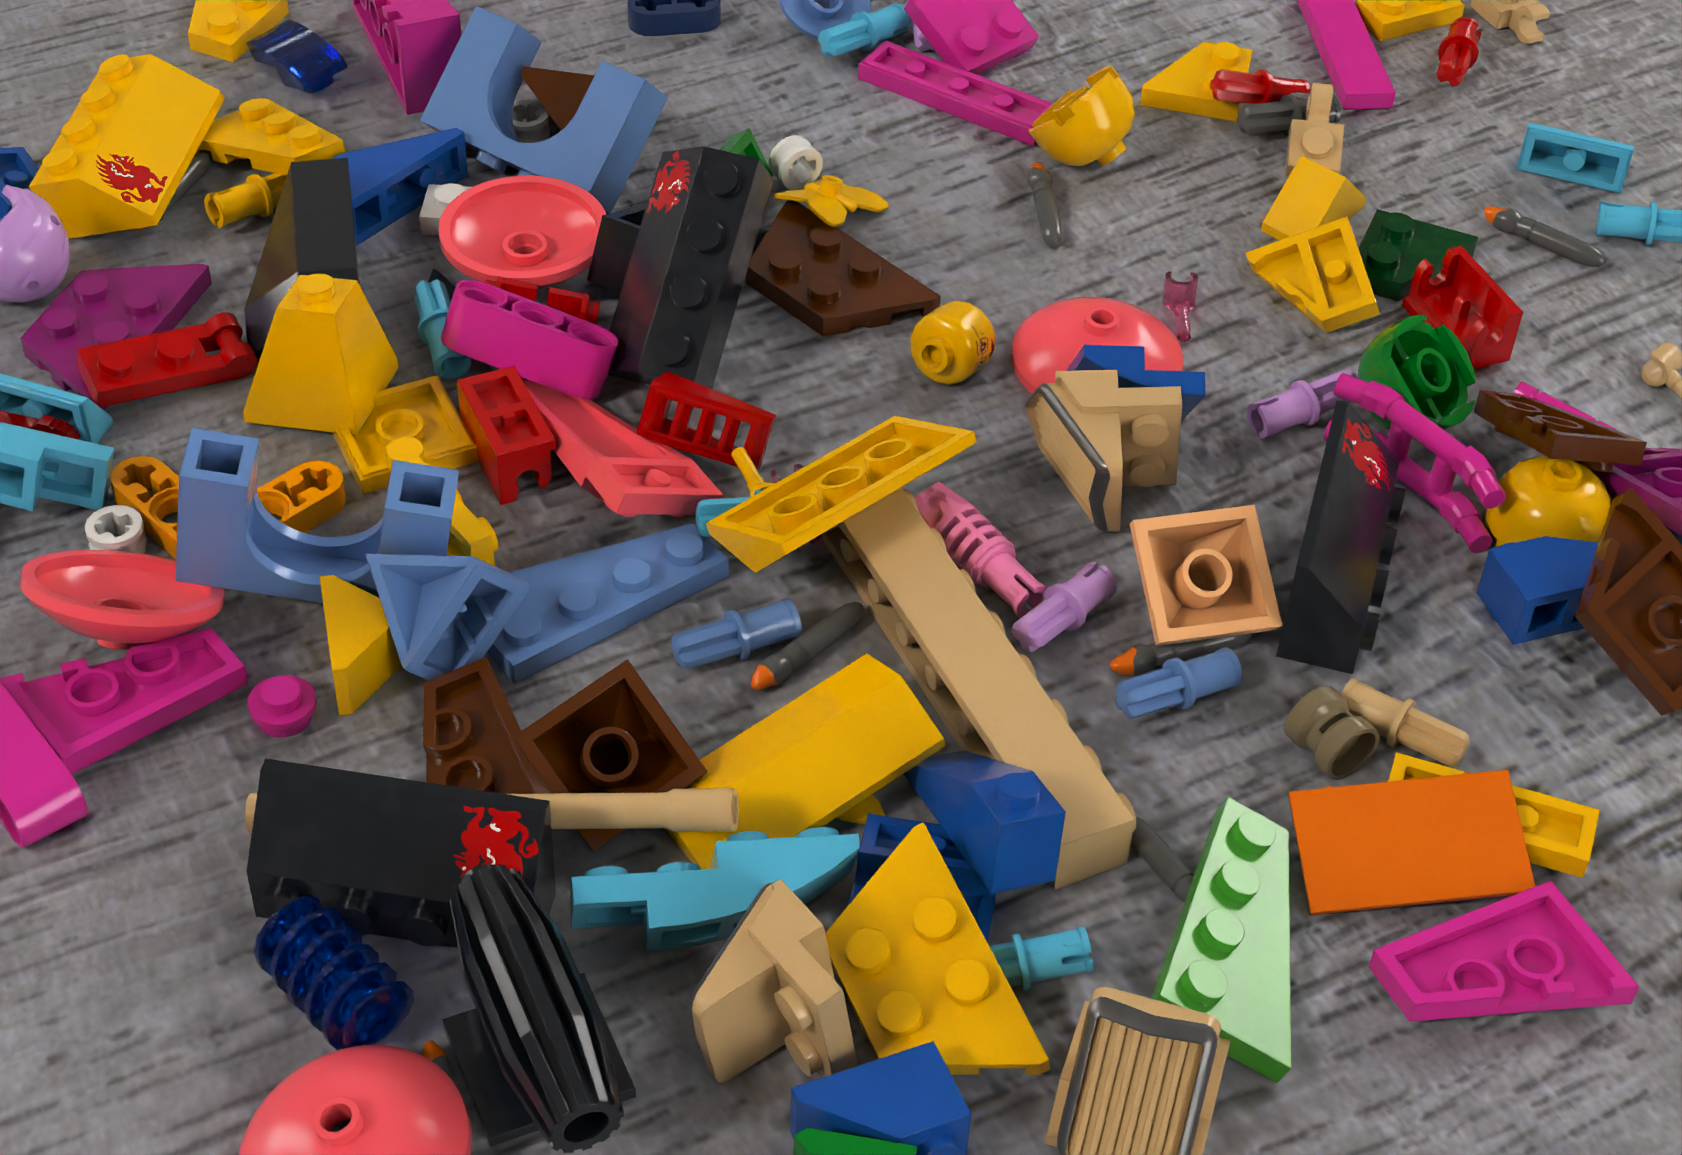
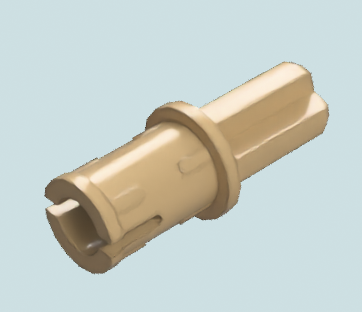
(1405, 724)

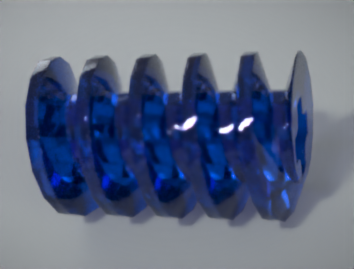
(332, 974)

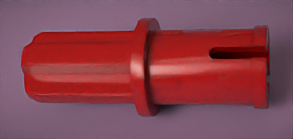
(1458, 50)
(1254, 88)

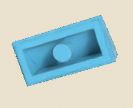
(1575, 157)
(38, 400)

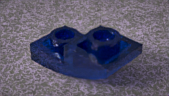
(298, 55)

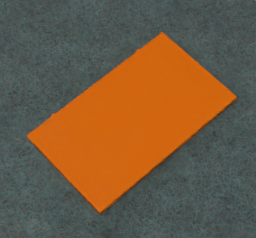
(1410, 842)

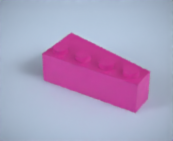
(411, 43)

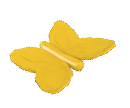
(832, 199)

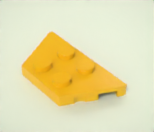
(925, 969)

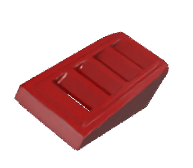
(678, 435)

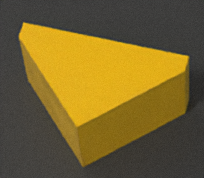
(1311, 199)
(358, 642)

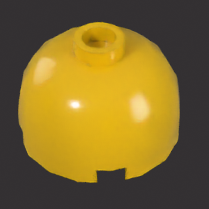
(1087, 122)
(1549, 500)

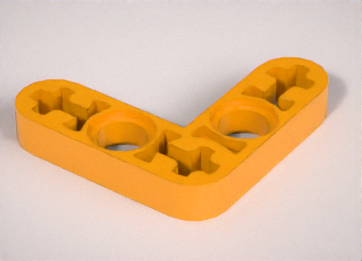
(300, 496)

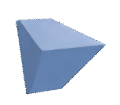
(443, 607)

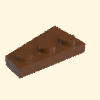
(1558, 432)
(471, 734)

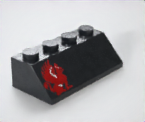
(688, 265)
(1342, 548)
(388, 847)

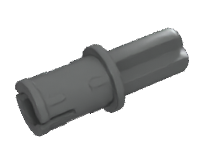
(1278, 115)

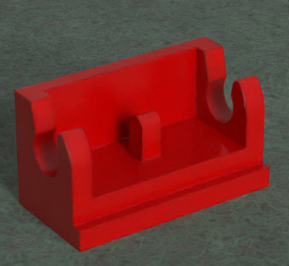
(1468, 305)
(506, 430)

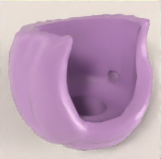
(31, 248)

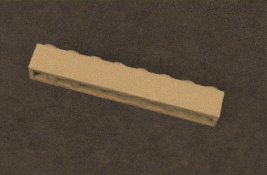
(977, 677)

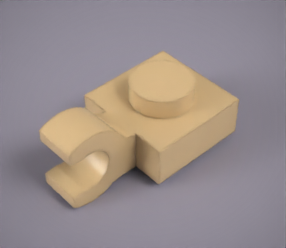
(1515, 14)
(1315, 136)

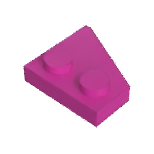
(973, 32)

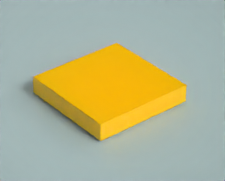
(407, 410)

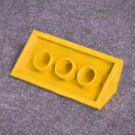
(835, 488)
(817, 755)

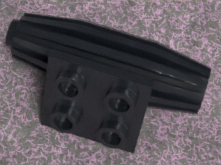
(537, 1039)

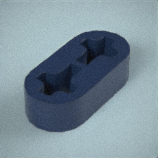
(673, 16)

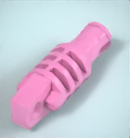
(979, 547)

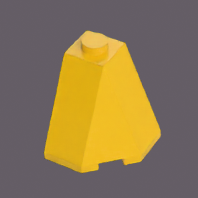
(321, 359)

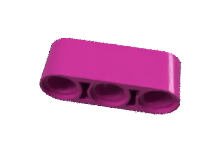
(531, 336)
(35, 784)

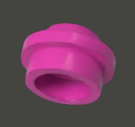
(282, 705)

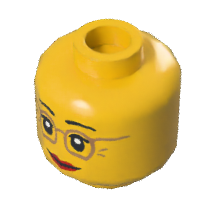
(956, 338)

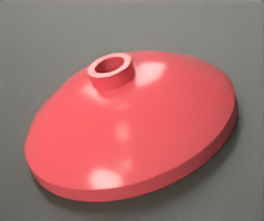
(521, 230)
(1057, 333)
(117, 596)
(387, 1092)

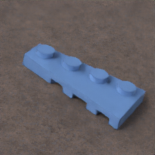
(602, 593)

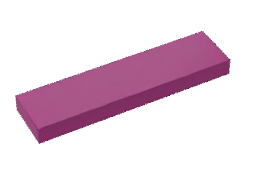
(1348, 54)
(953, 90)

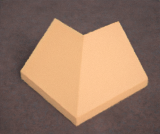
(1205, 575)

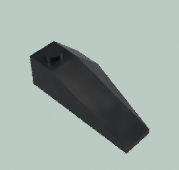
(307, 236)

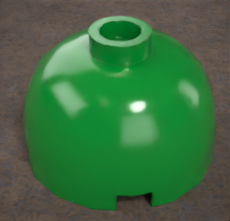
(1424, 367)

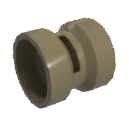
(1335, 736)

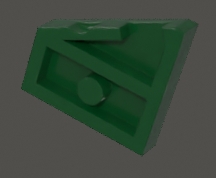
(1397, 246)

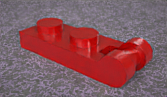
(166, 361)

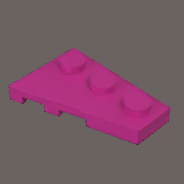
(116, 703)
(1503, 960)

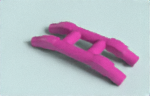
(1450, 459)

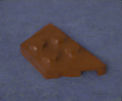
(830, 276)
(1636, 600)

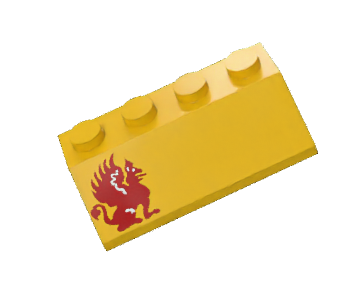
(126, 146)

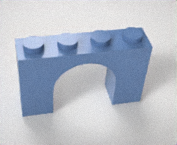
(590, 152)
(238, 545)

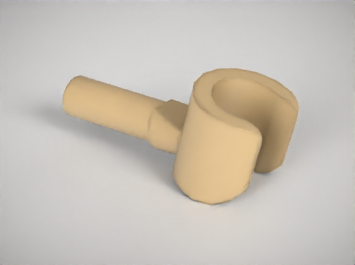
(1664, 368)

